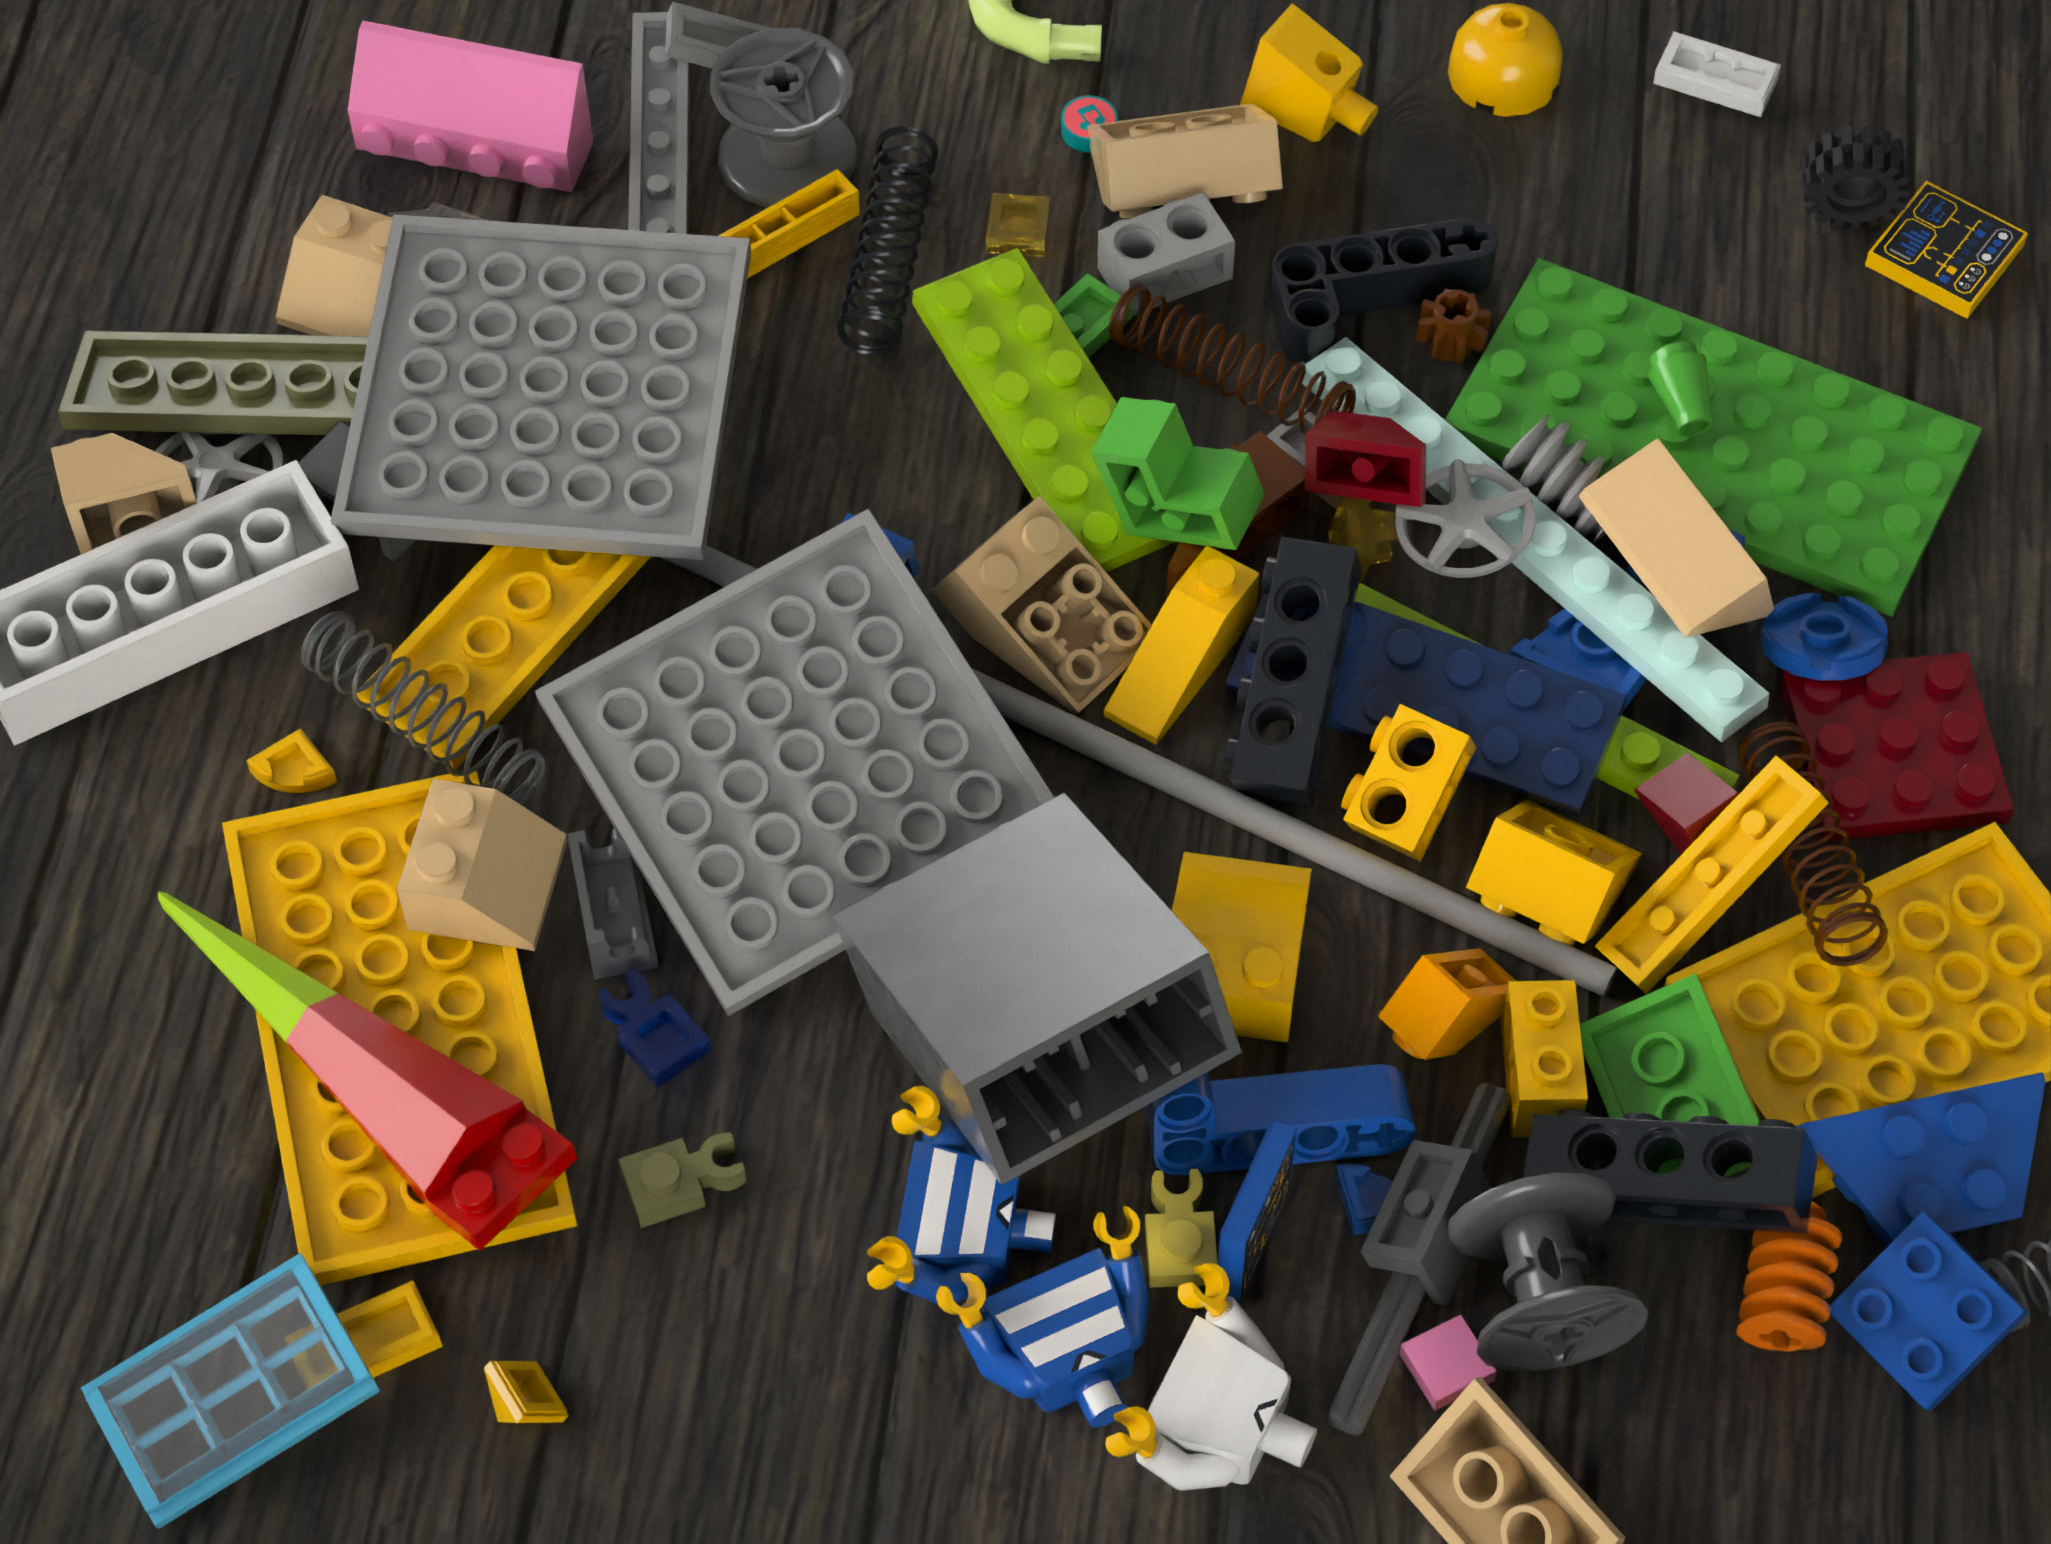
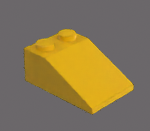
(1253, 929)

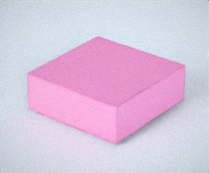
(1445, 1361)

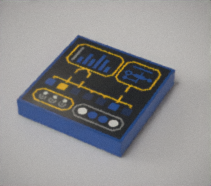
(1257, 1207)

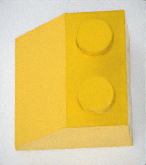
(1551, 872)

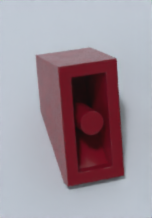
(1365, 460)

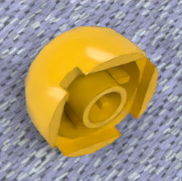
(1506, 59)

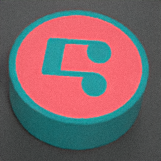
(1081, 113)

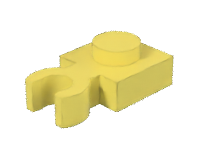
(1178, 1235)

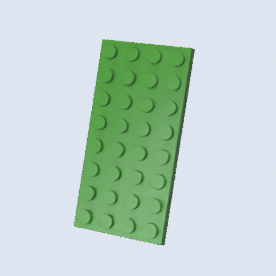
(1799, 458)

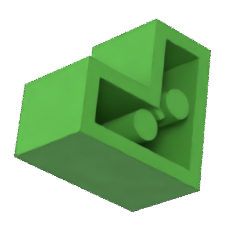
(1167, 484)

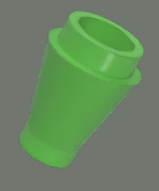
(1682, 384)

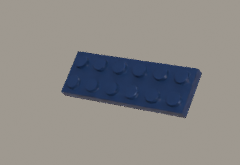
(1530, 724)

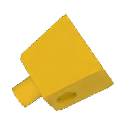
(1307, 79)

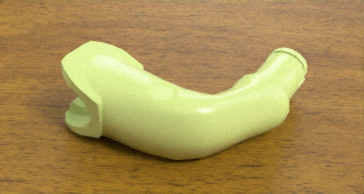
(1035, 36)

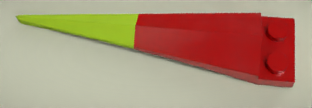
(443, 1127)

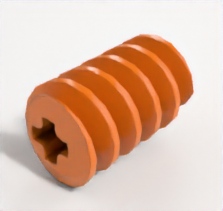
(1789, 1286)

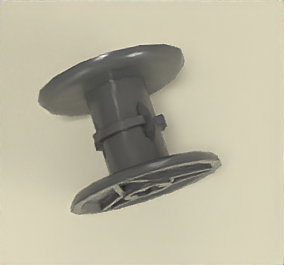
(783, 110)
(1535, 1231)

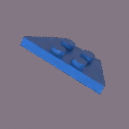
(1942, 1154)

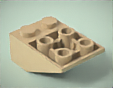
(1046, 607)

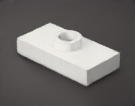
(1717, 74)

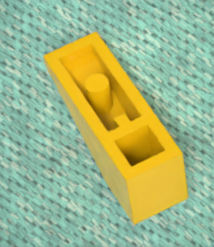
(1185, 644)

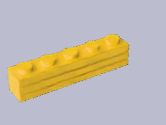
(798, 220)

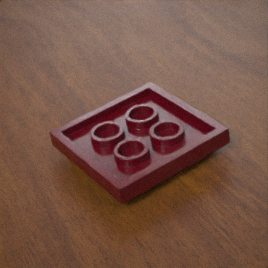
(1901, 747)

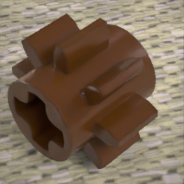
(1453, 325)

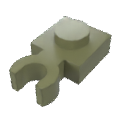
(671, 1181)

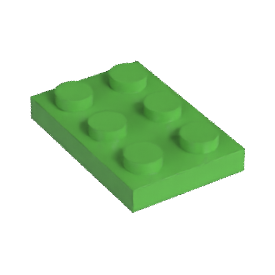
(1667, 1061)

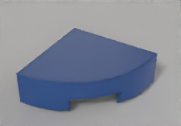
(1361, 1194)

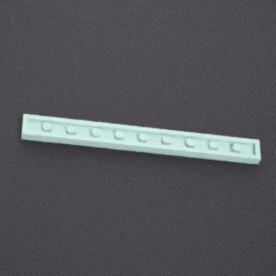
(1564, 561)

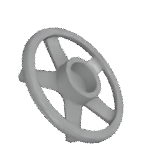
(220, 467)
(1467, 521)

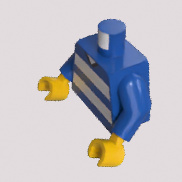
(953, 1212)
(1062, 1330)

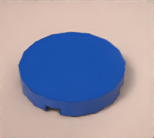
(1824, 637)

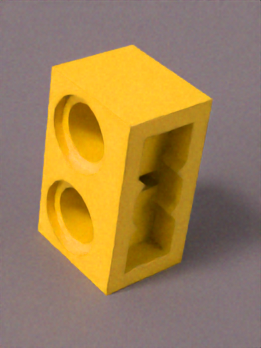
(1424, 787)
(1542, 1051)

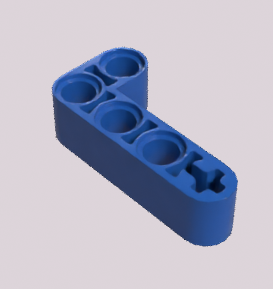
(1334, 1110)

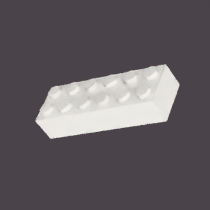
(166, 599)

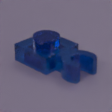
(655, 1035)

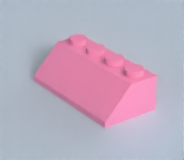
(469, 106)

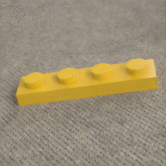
(1711, 874)

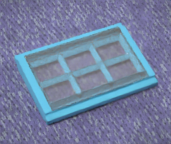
(229, 1390)

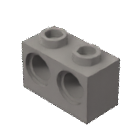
(1167, 250)

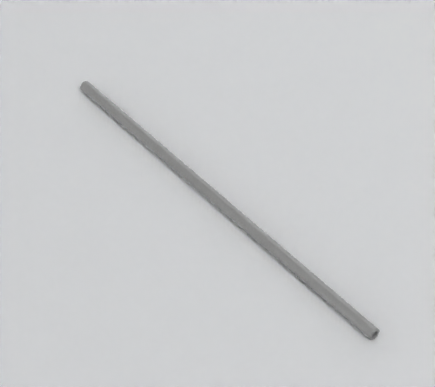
(1260, 819)

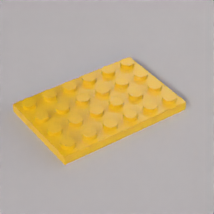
(1936, 1011)

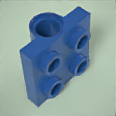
(1927, 1311)

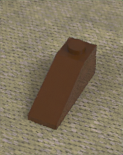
(1283, 503)

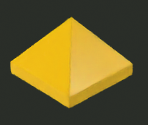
(523, 1393)

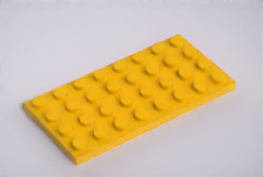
(325, 899)

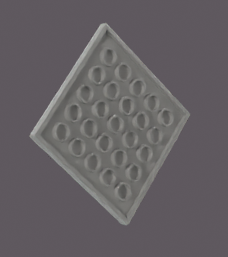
(544, 387)
(791, 753)

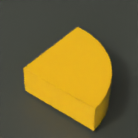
(292, 766)

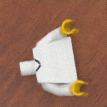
(1217, 1400)

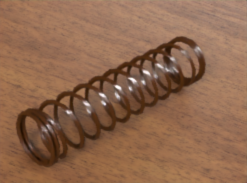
(1116, 335)
(1828, 924)

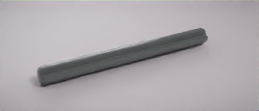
(1404, 1291)

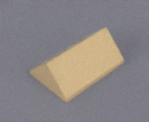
(1677, 543)
(1494, 1483)

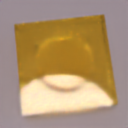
(1018, 223)

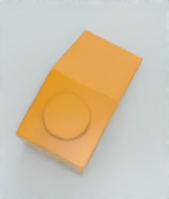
(1446, 1002)

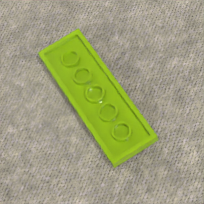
(1032, 393)

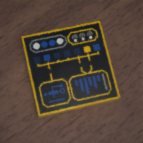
(1946, 249)

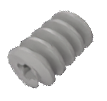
(1560, 470)

